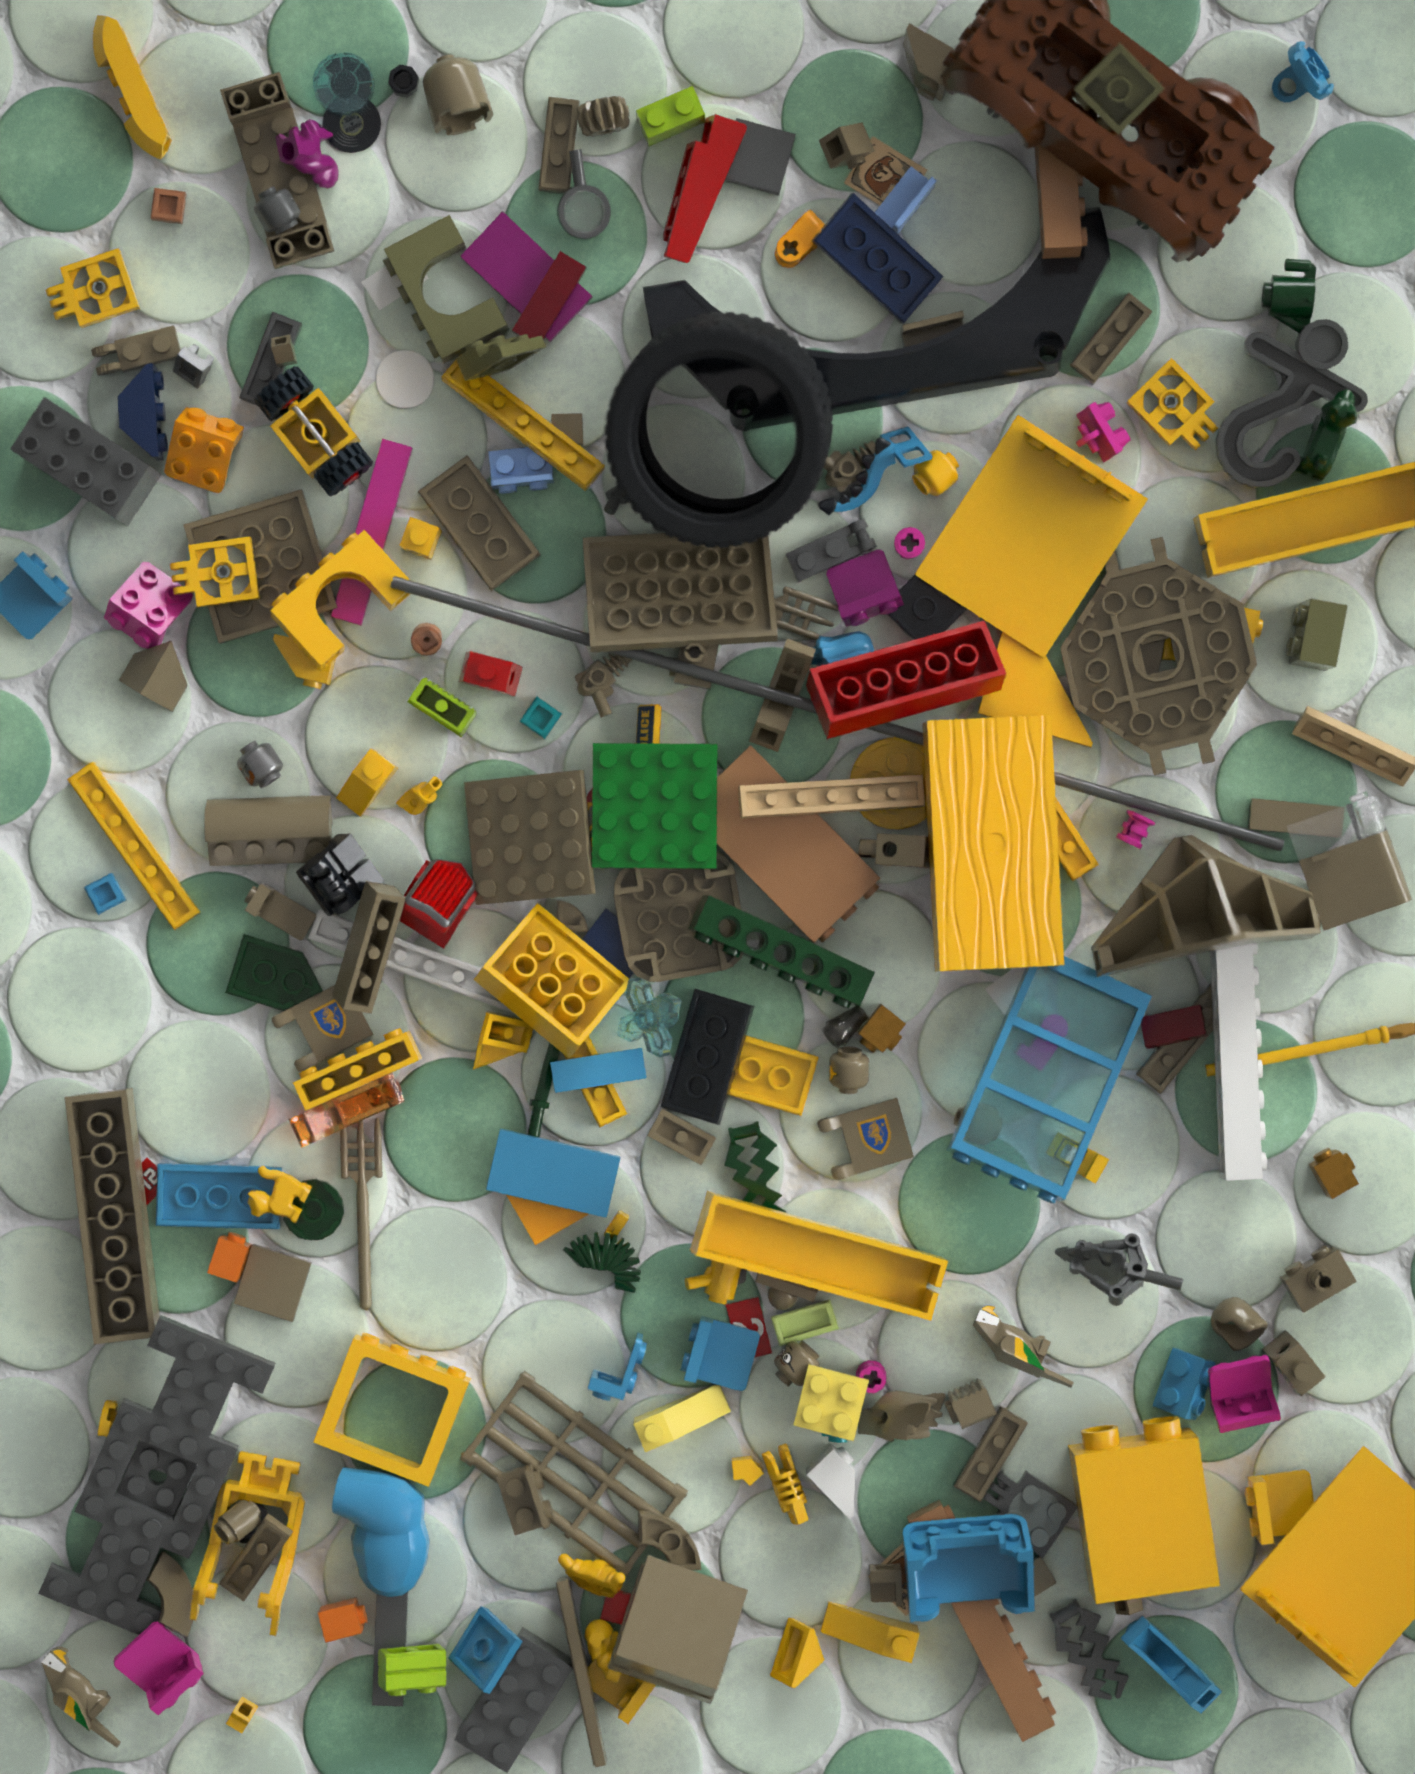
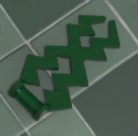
(765, 1147)

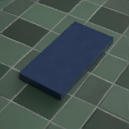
(877, 258)

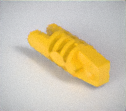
(787, 1485)

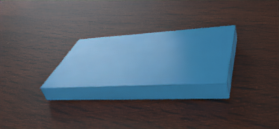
(553, 1173)
(211, 1196)

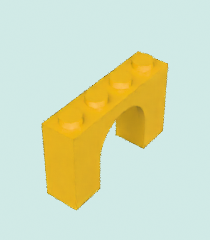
(297, 612)

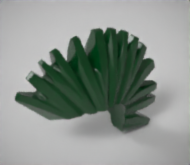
(607, 1257)

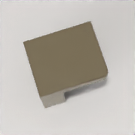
(886, 1583)

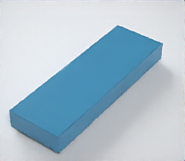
(598, 1070)

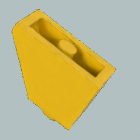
(302, 665)
(366, 782)

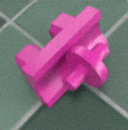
(1098, 433)

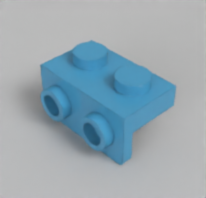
(1184, 1385)

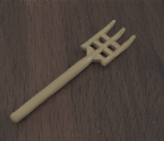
(781, 607)
(361, 1177)

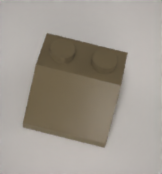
(925, 61)

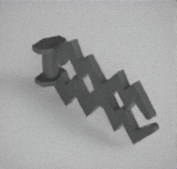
(1095, 1660)

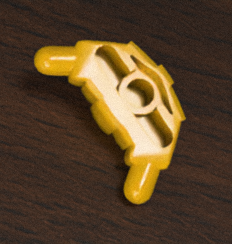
(593, 1575)

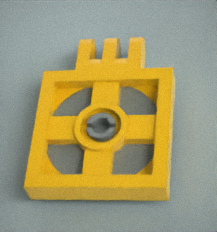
(94, 289)
(1174, 406)
(219, 572)

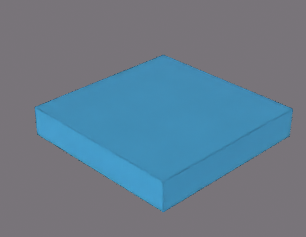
(485, 1650)

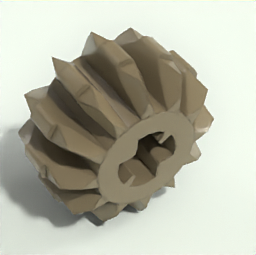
(603, 116)

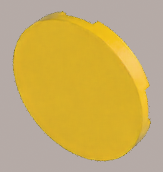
(888, 759)

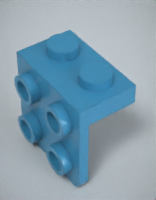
(31, 595)
(720, 1353)
(607, 1386)

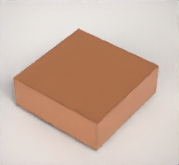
(168, 206)

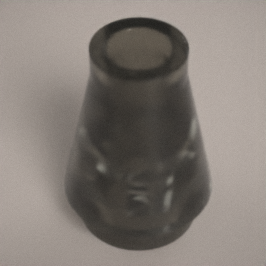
(844, 1026)

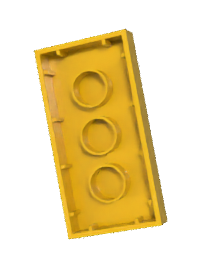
(993, 843)

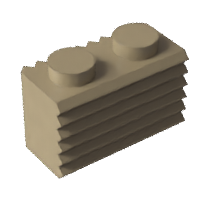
(969, 1404)

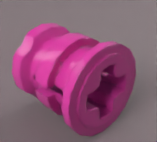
(916, 536)
(1135, 829)
(866, 1368)

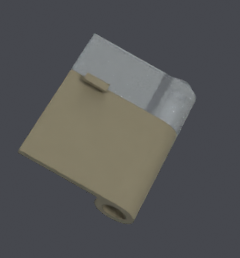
(1349, 862)

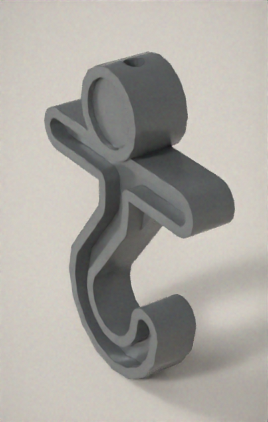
(1303, 381)

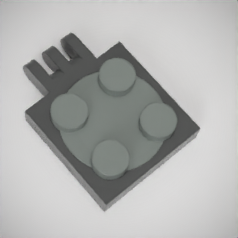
(1038, 1503)

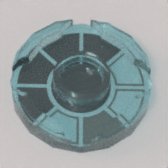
(343, 83)

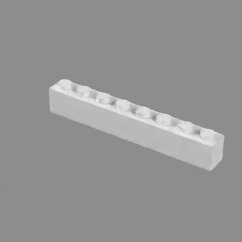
(1237, 1063)

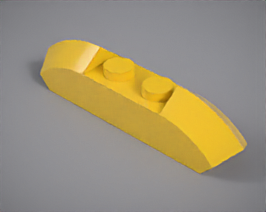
(145, 124)

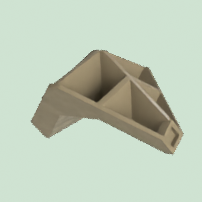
(1200, 904)

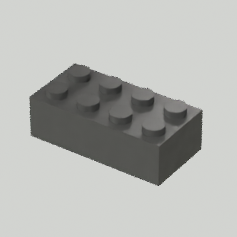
(508, 1715)

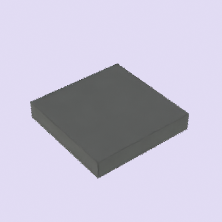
(761, 158)

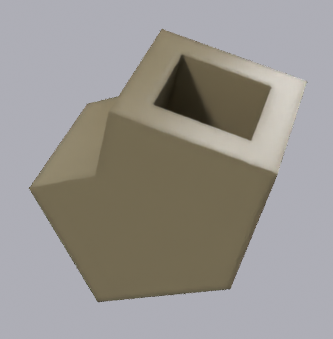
(283, 351)
(1128, 1607)

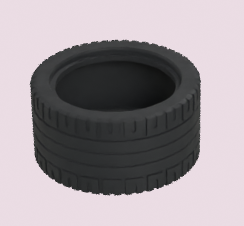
(689, 514)

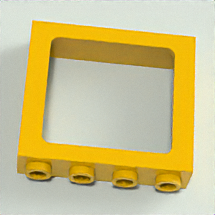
(423, 1367)

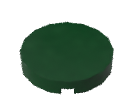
(320, 1212)

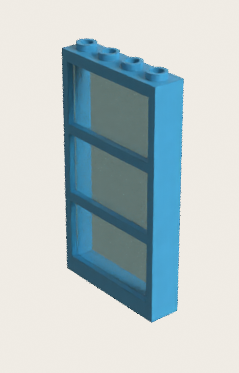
(1049, 1077)

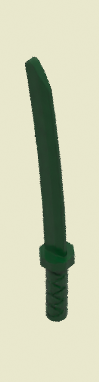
(540, 1101)

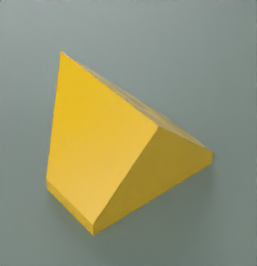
(501, 1038)

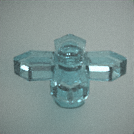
(650, 1017)

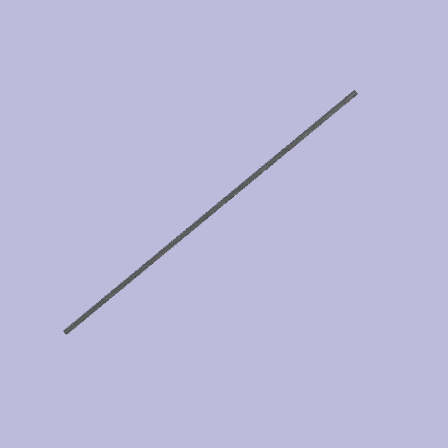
(807, 705)

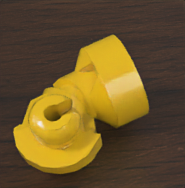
(598, 1636)

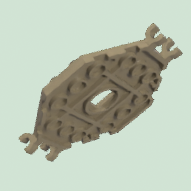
(1172, 705)

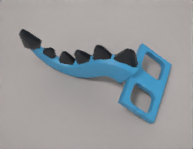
(875, 465)

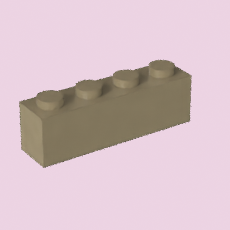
(368, 947)

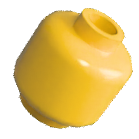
(936, 474)

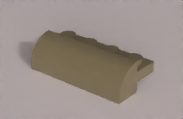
(267, 829)

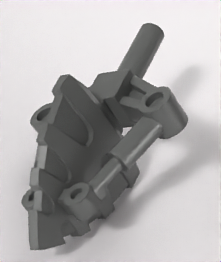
(1108, 1263)

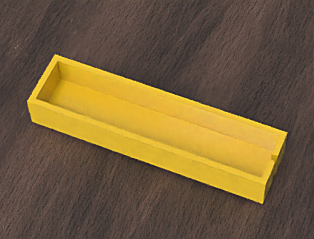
(1307, 520)
(818, 1255)

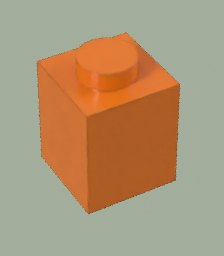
(230, 1257)
(342, 1619)

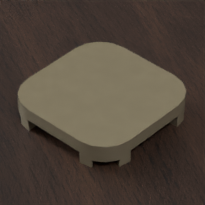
(657, 910)

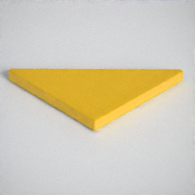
(1033, 690)

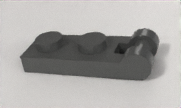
(829, 550)

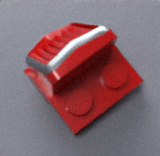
(438, 900)

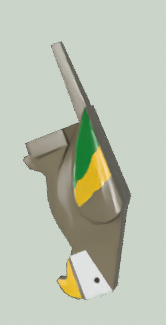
(1015, 1346)
(76, 1694)

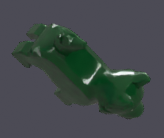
(1328, 435)

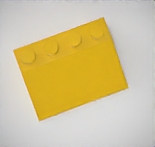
(552, 980)

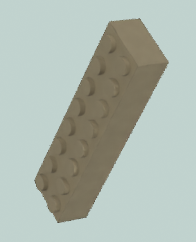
(112, 1215)

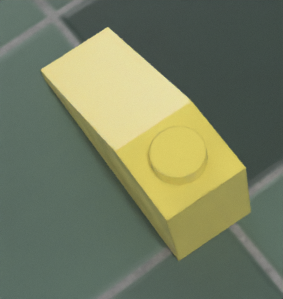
(680, 1417)

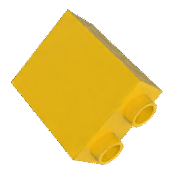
(1143, 1511)

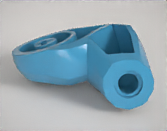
(388, 1529)

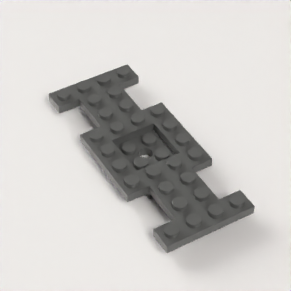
(142, 1510)

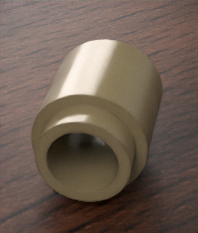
(238, 1521)

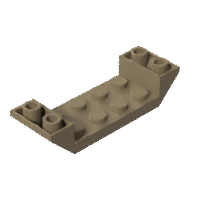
(258, 114)

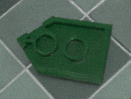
(271, 974)

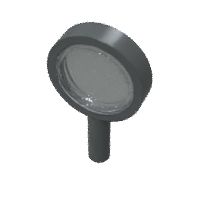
(584, 208)

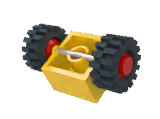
(313, 431)

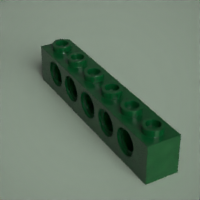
(854, 977)

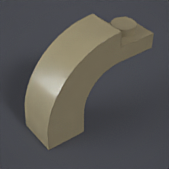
(788, 677)

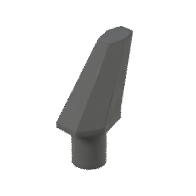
(614, 500)

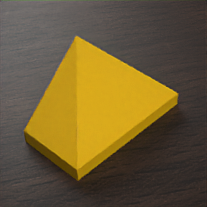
(797, 1654)

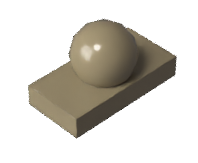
(783, 1293)

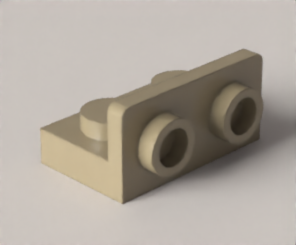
(524, 1499)

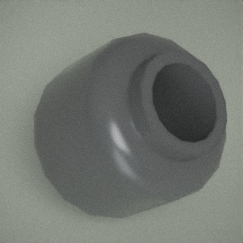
(277, 210)

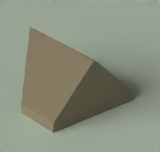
(156, 675)

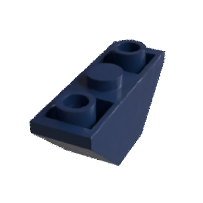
(142, 412)

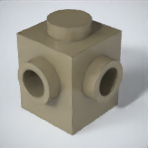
(847, 146)

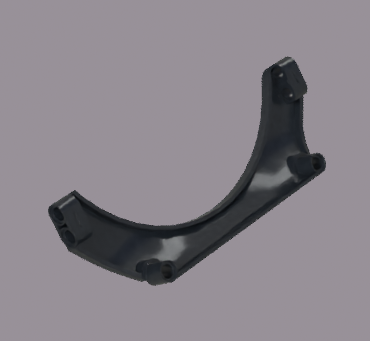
(989, 351)

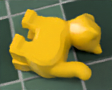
(281, 1200)

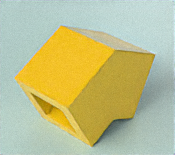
(746, 1469)
(241, 1715)

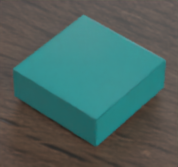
(540, 717)

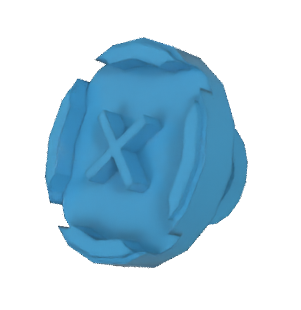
(1307, 72)

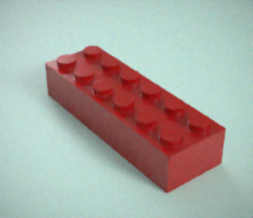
(905, 679)

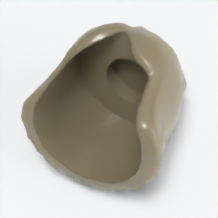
(1247, 1323)

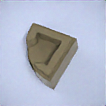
(571, 917)

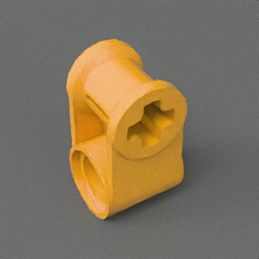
(800, 238)

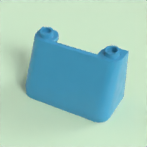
(968, 1563)

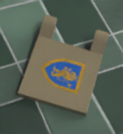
(325, 1027)
(872, 1136)

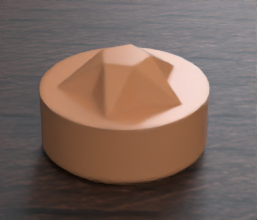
(426, 639)

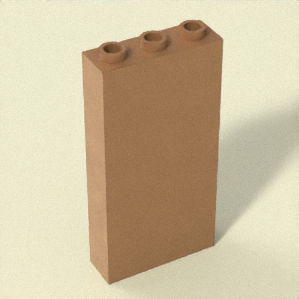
(791, 857)

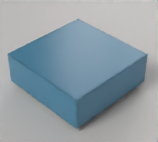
(105, 893)

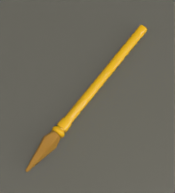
(1368, 1037)

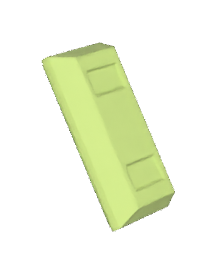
(804, 1322)

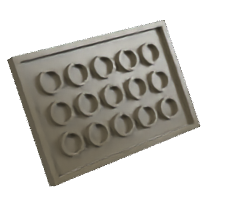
(676, 594)

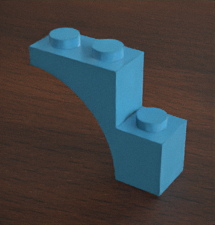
(1171, 1663)

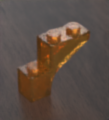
(347, 1110)

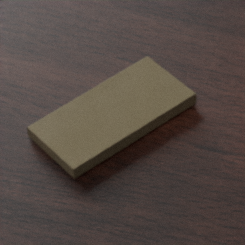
(479, 523)

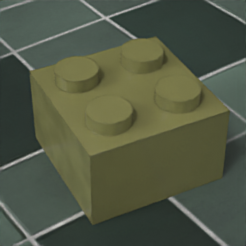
(1316, 634)

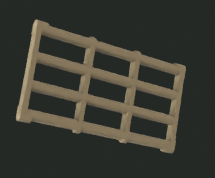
(558, 1444)

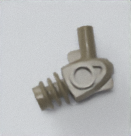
(845, 467)
(597, 681)

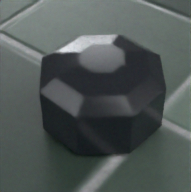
(403, 80)

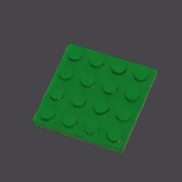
(654, 805)

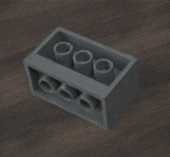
(85, 461)

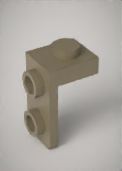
(279, 910)

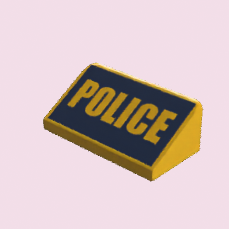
(648, 724)

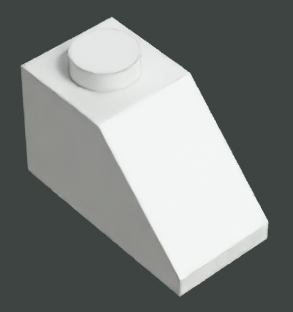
(835, 1477)

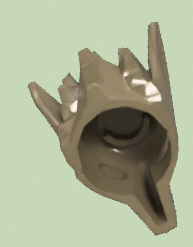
(907, 1415)

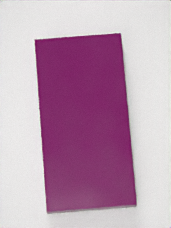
(516, 267)

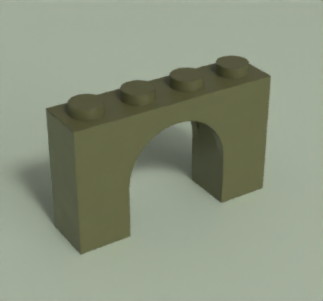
(411, 261)

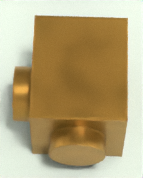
(881, 1030)
(1333, 1172)

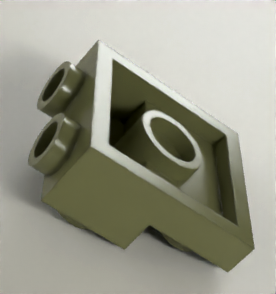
(1117, 89)
(497, 355)

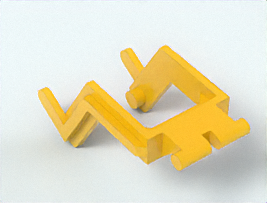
(264, 1487)

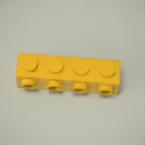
(352, 1072)

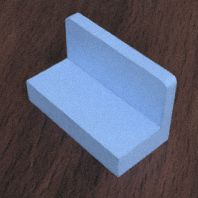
(905, 199)

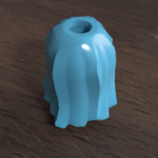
(841, 647)

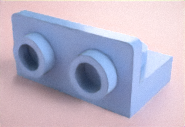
(519, 468)

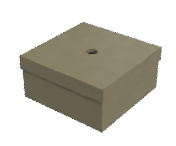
(678, 1629)

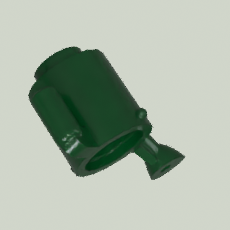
(1291, 297)

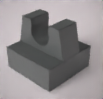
(191, 366)

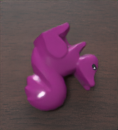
(304, 153)

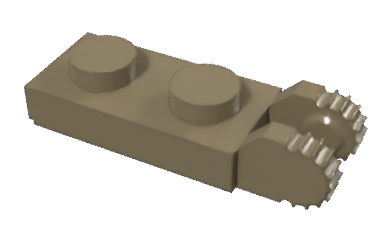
(139, 350)

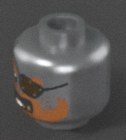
(259, 764)

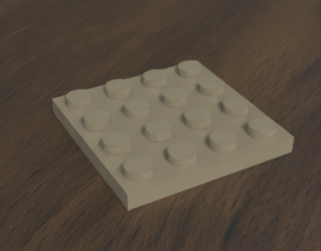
(283, 552)
(530, 837)

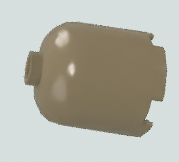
(456, 95)

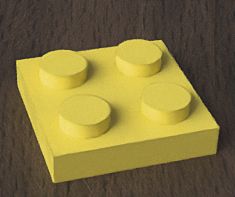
(831, 1402)

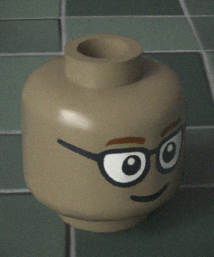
(794, 1361)

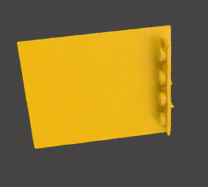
(1031, 536)
(1346, 1569)

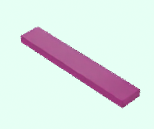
(376, 521)

